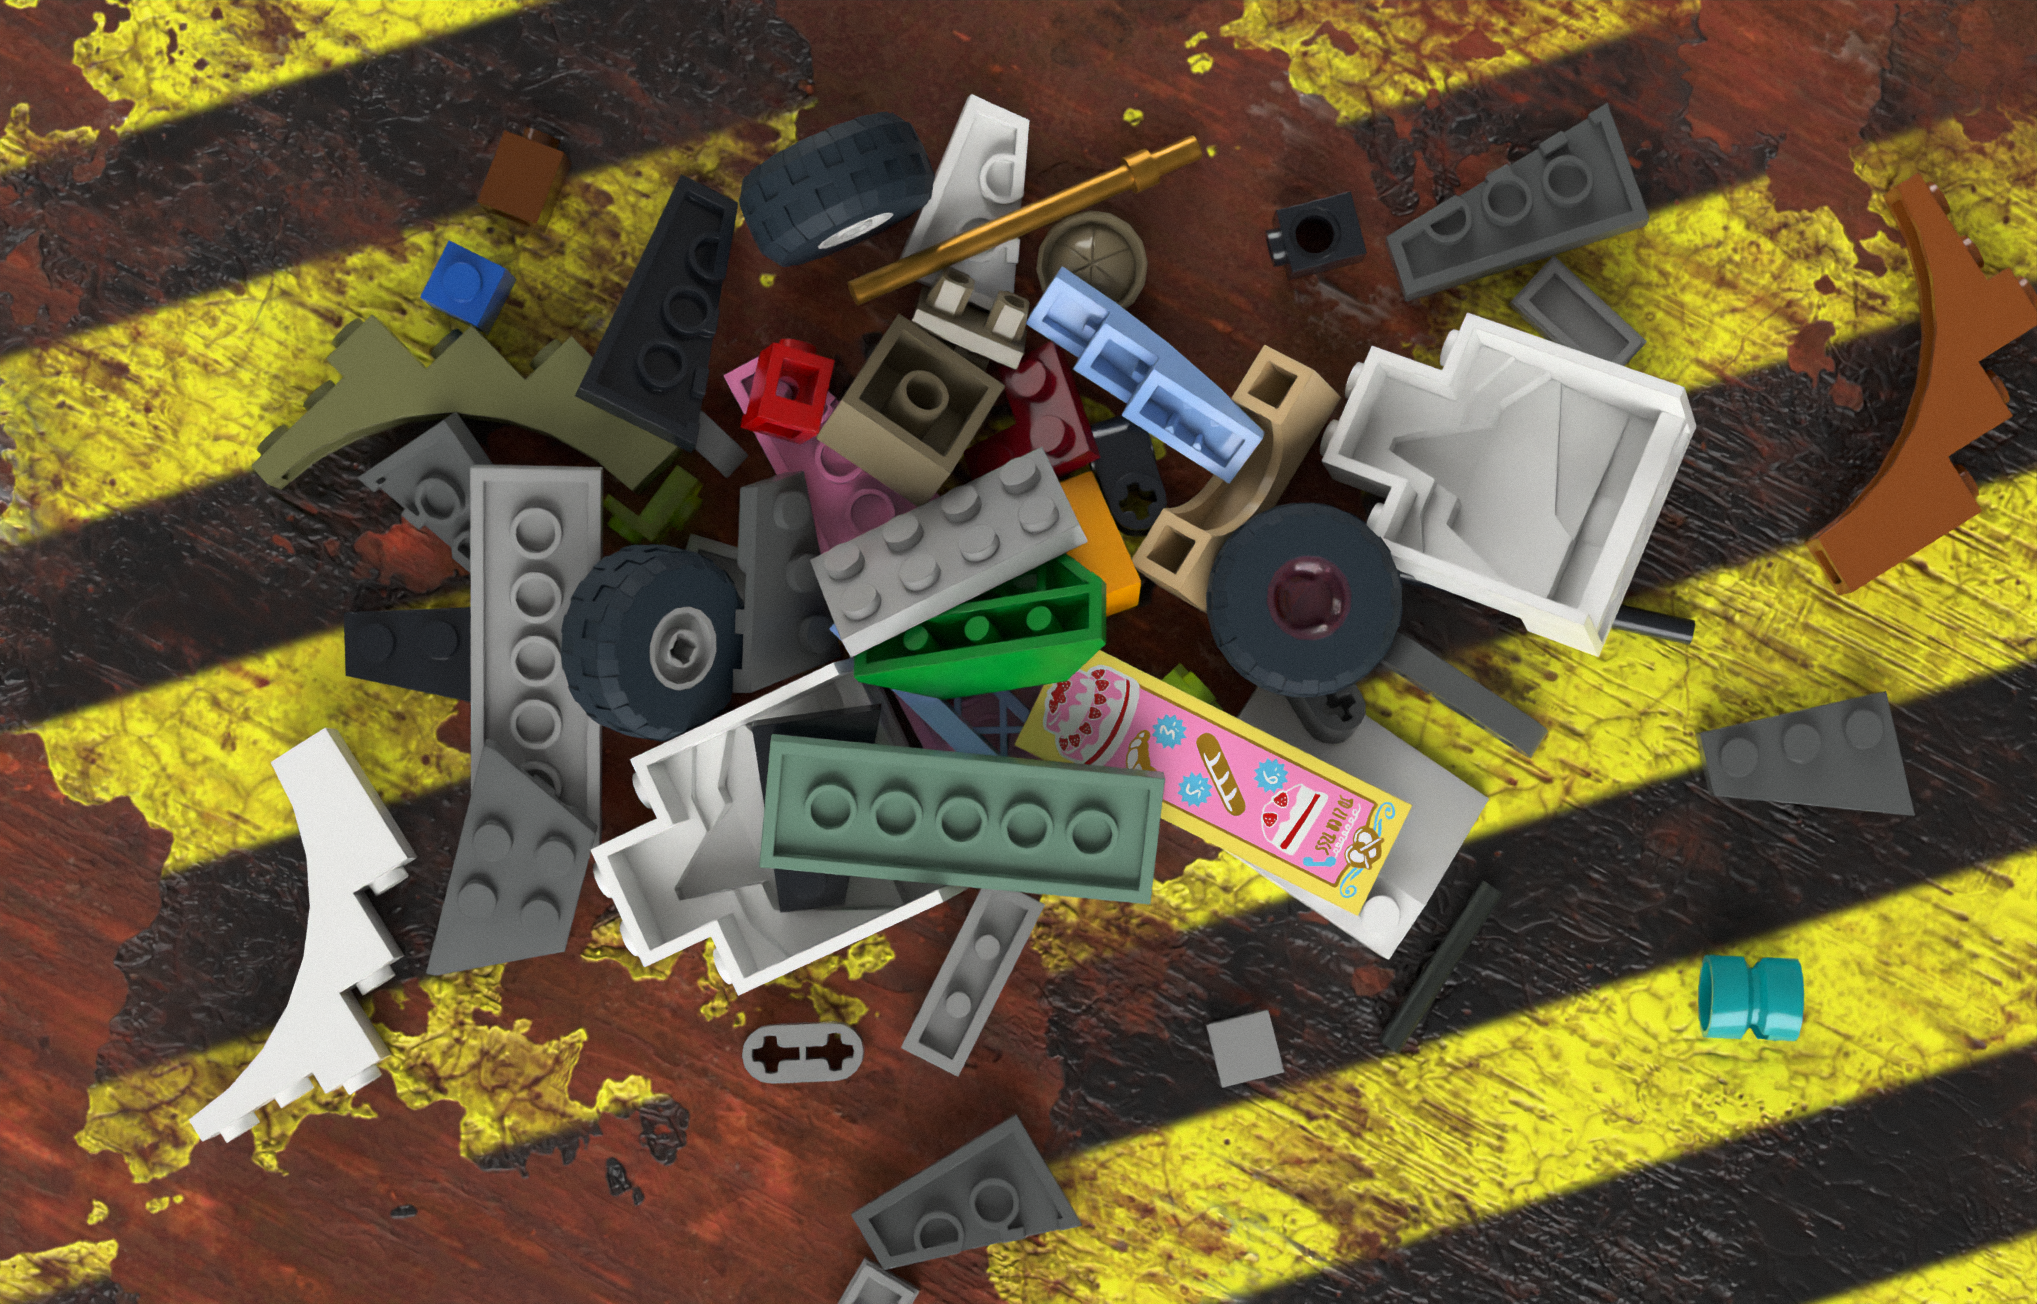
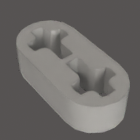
(803, 1036)

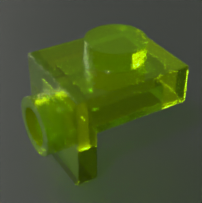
(671, 506)

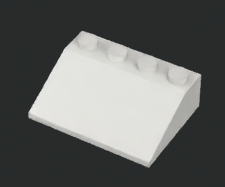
(1427, 842)

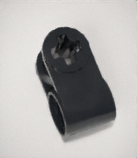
(1126, 467)

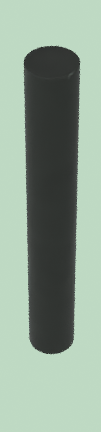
(1440, 966)

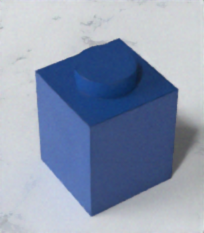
(468, 287)

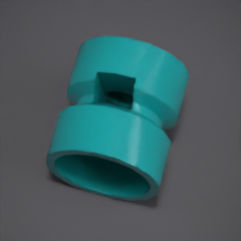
(1758, 998)

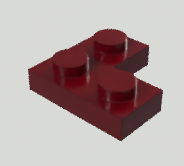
(1045, 414)

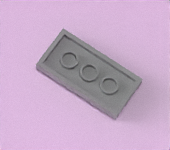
(947, 551)

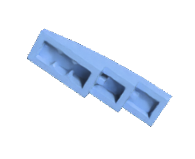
(1147, 373)

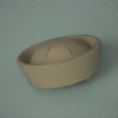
(1098, 251)

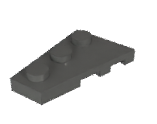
(434, 482)
(784, 608)
(1812, 756)

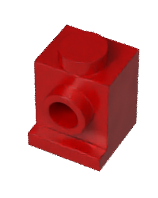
(809, 380)

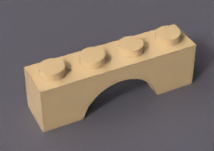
(1291, 409)

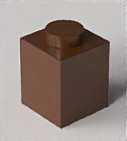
(525, 178)

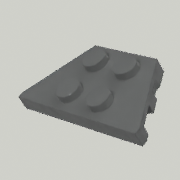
(512, 871)

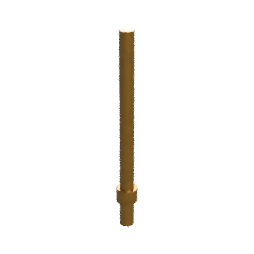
(1136, 173)

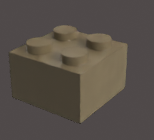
(910, 412)

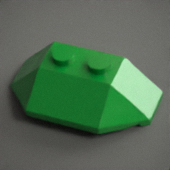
(1003, 640)

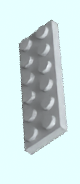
(529, 550)

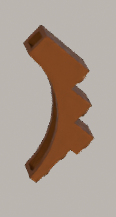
(1954, 400)

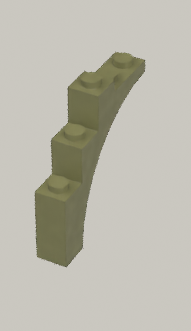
(392, 388)

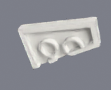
(975, 184)

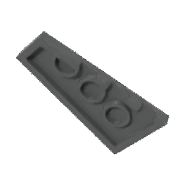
(1544, 204)

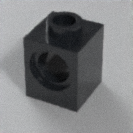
(1340, 221)

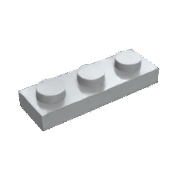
(972, 978)

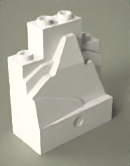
(1514, 472)
(699, 861)

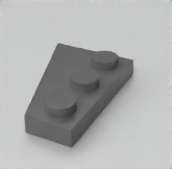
(968, 1199)

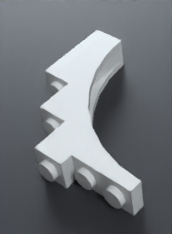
(324, 1030)

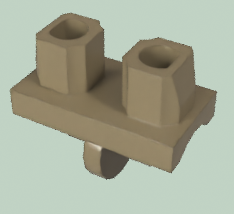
(968, 330)

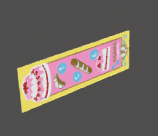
(1223, 778)

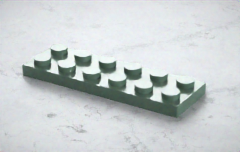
(961, 819)

